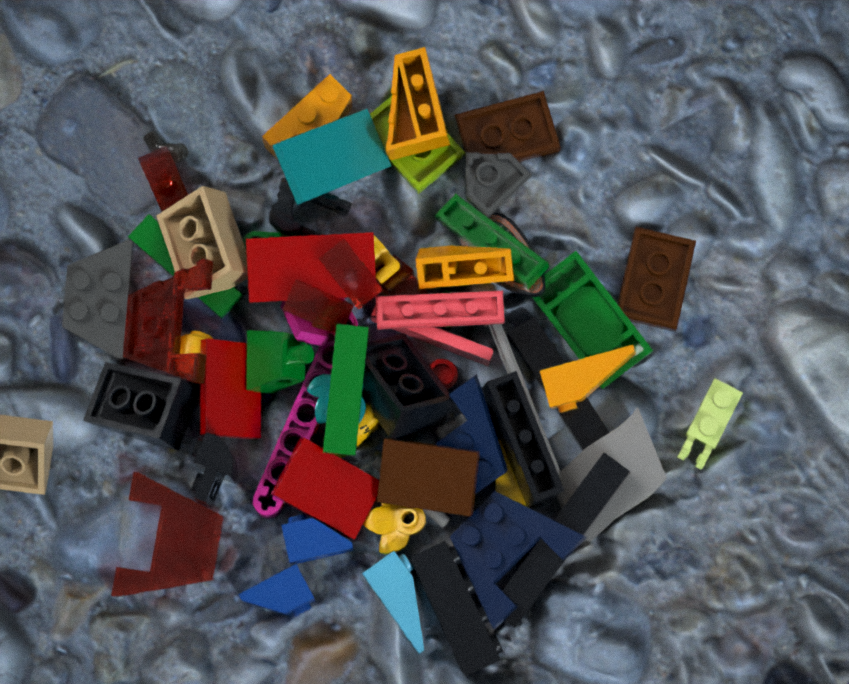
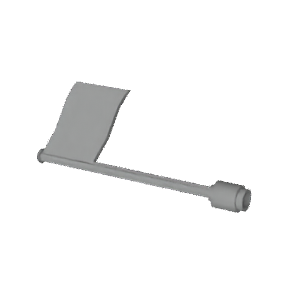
(626, 444)

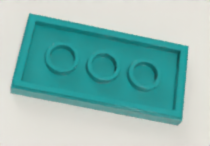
(331, 156)

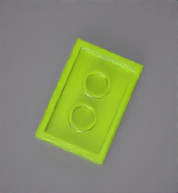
(421, 168)

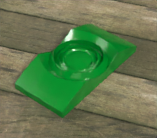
(588, 314)

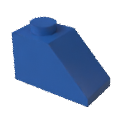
(312, 540)
(281, 593)

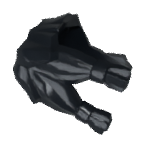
(282, 212)

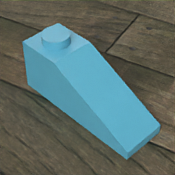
(396, 590)

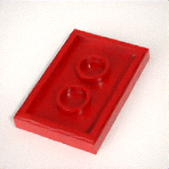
(224, 401)
(327, 488)

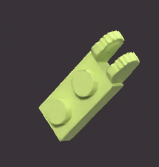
(711, 420)

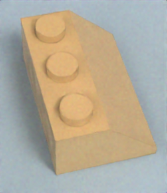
(205, 229)
(25, 454)

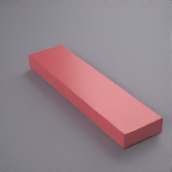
(439, 310)
(448, 341)

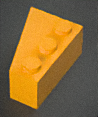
(319, 107)
(415, 110)

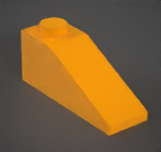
(462, 266)
(578, 379)

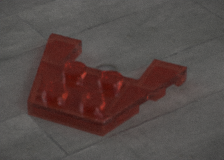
(156, 323)
(184, 542)

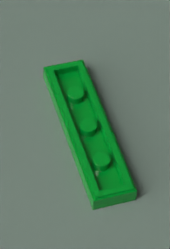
(482, 232)
(151, 241)
(346, 390)

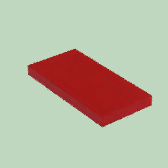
(278, 261)

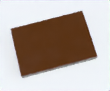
(512, 126)
(656, 278)
(428, 476)

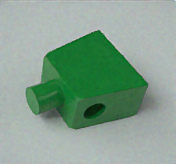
(275, 361)

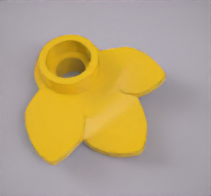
(390, 524)

